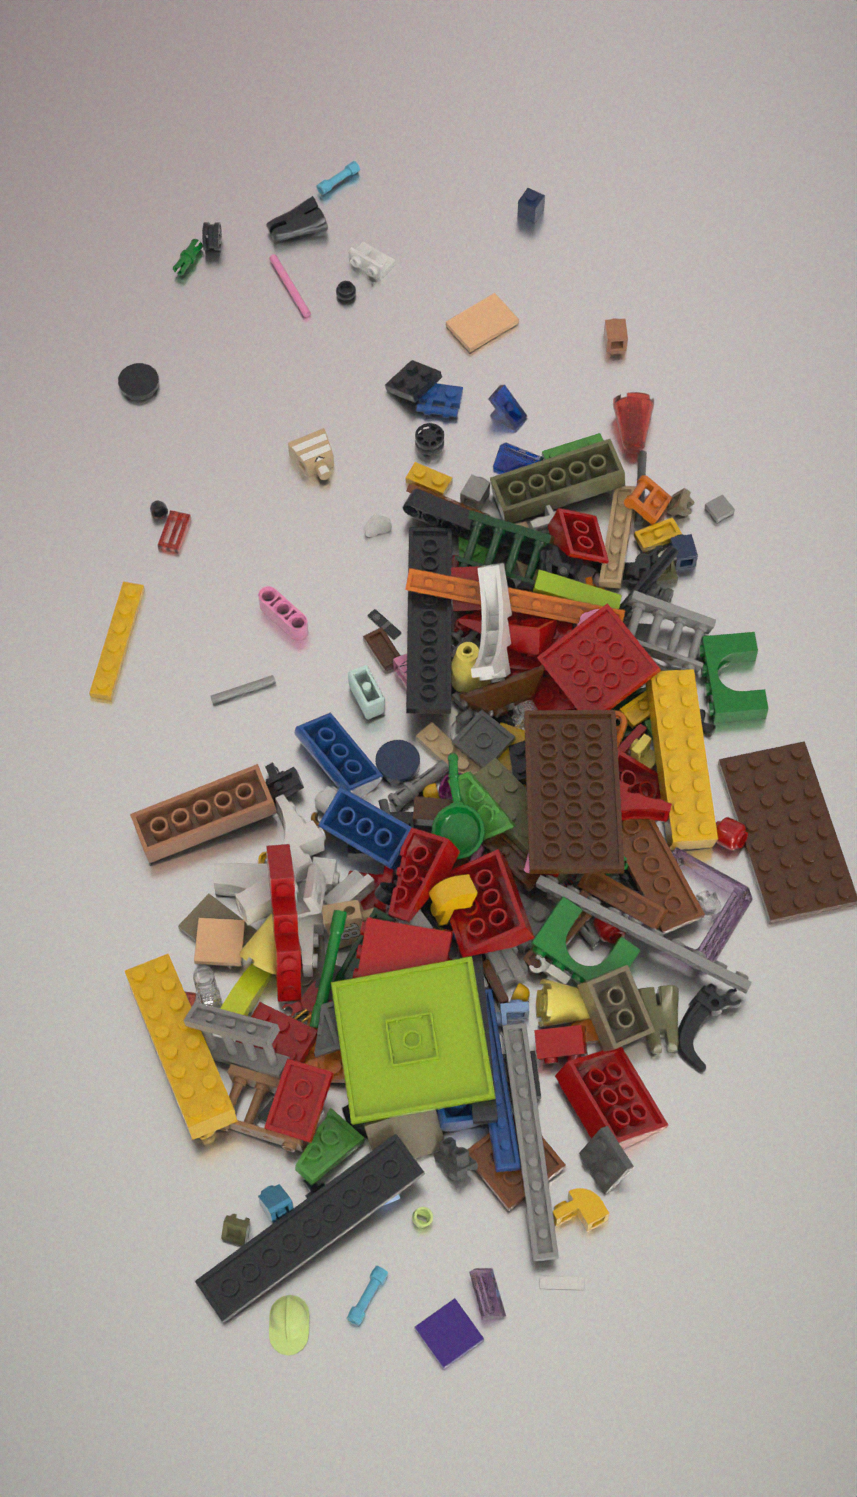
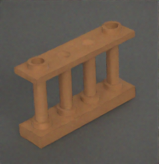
(262, 1084)

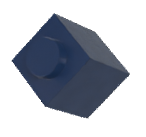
(531, 205)
(687, 551)

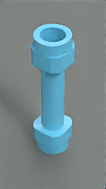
(326, 185)
(357, 1313)

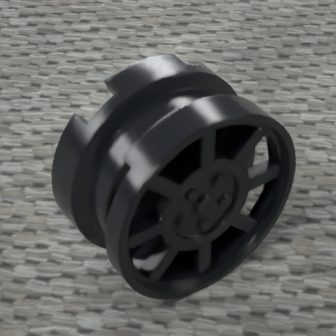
(211, 236)
(429, 440)

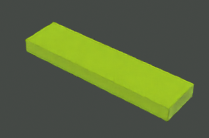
(562, 587)

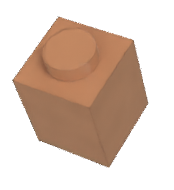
(615, 335)

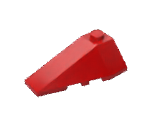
(526, 636)
(423, 865)

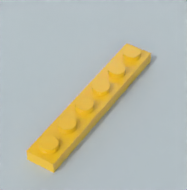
(117, 641)

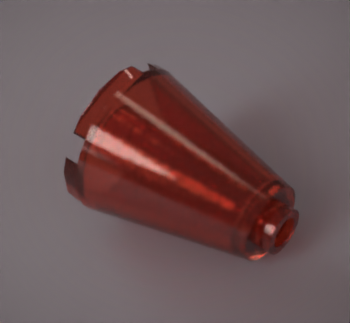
(633, 419)

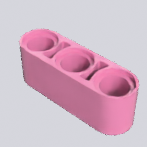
(286, 621)

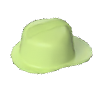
(289, 1325)

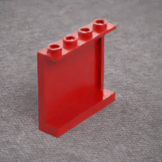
(399, 946)

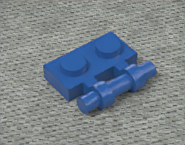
(441, 395)

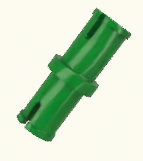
(187, 257)

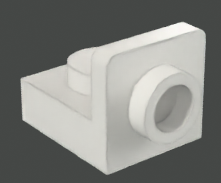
(541, 523)

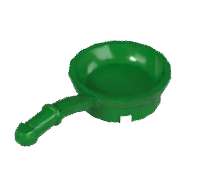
(459, 821)

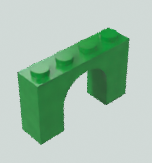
(727, 704)
(551, 942)

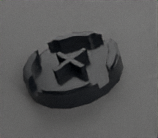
(138, 381)

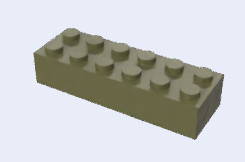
(558, 481)
(512, 799)

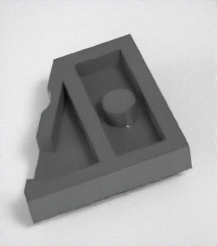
(327, 1033)

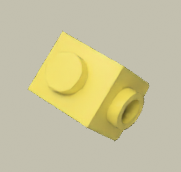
(641, 751)

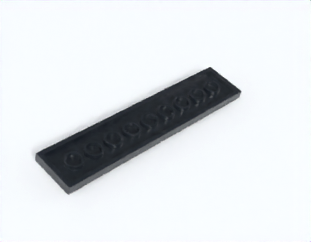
(429, 626)
(309, 1228)

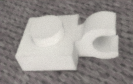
(550, 970)

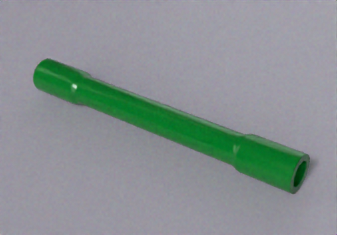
(336, 931)

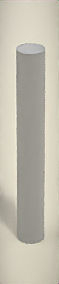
(243, 689)

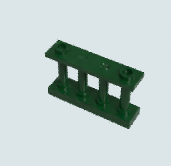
(500, 526)

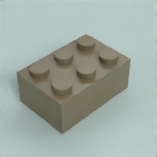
(616, 1008)

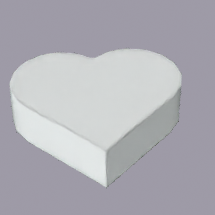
(377, 525)

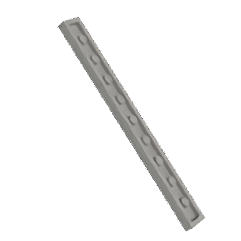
(652, 937)
(530, 1143)

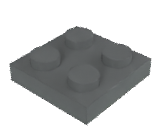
(483, 739)
(606, 1159)

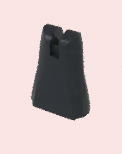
(299, 221)

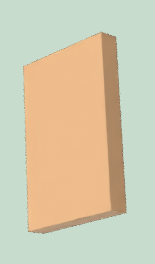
(482, 322)

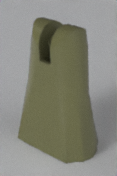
(663, 1013)

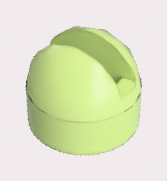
(422, 1212)

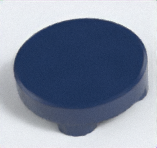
(397, 761)

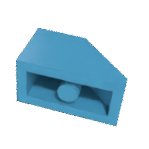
(275, 1202)

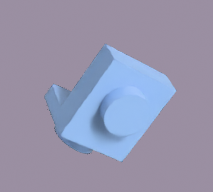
(511, 1011)

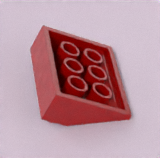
(497, 913)
(611, 1094)

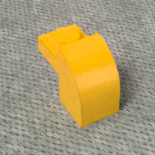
(451, 894)
(585, 1205)

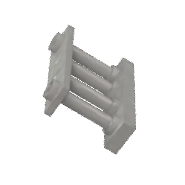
(681, 617)
(241, 1028)

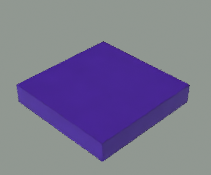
(449, 1333)

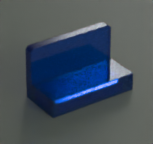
(512, 457)

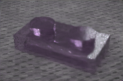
(487, 1293)

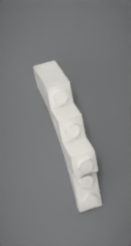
(495, 634)
(304, 841)
(237, 877)

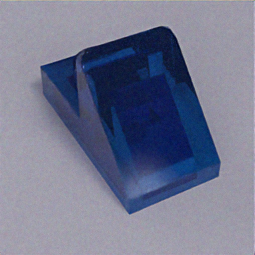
(506, 408)

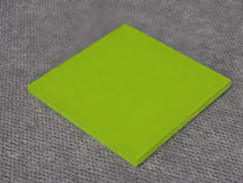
(412, 1040)

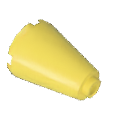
(461, 668)
(261, 947)
(559, 1004)

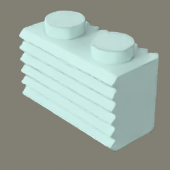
(366, 692)

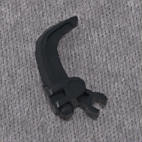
(636, 570)
(703, 1004)

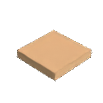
(219, 941)

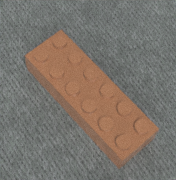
(203, 813)

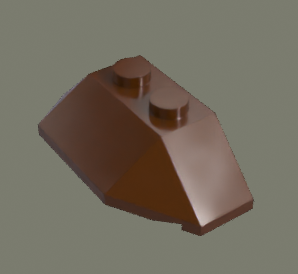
(503, 695)

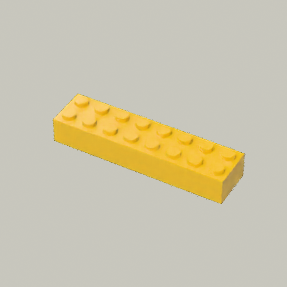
(681, 759)
(180, 1048)

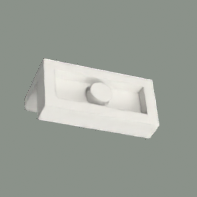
(351, 888)
(311, 892)

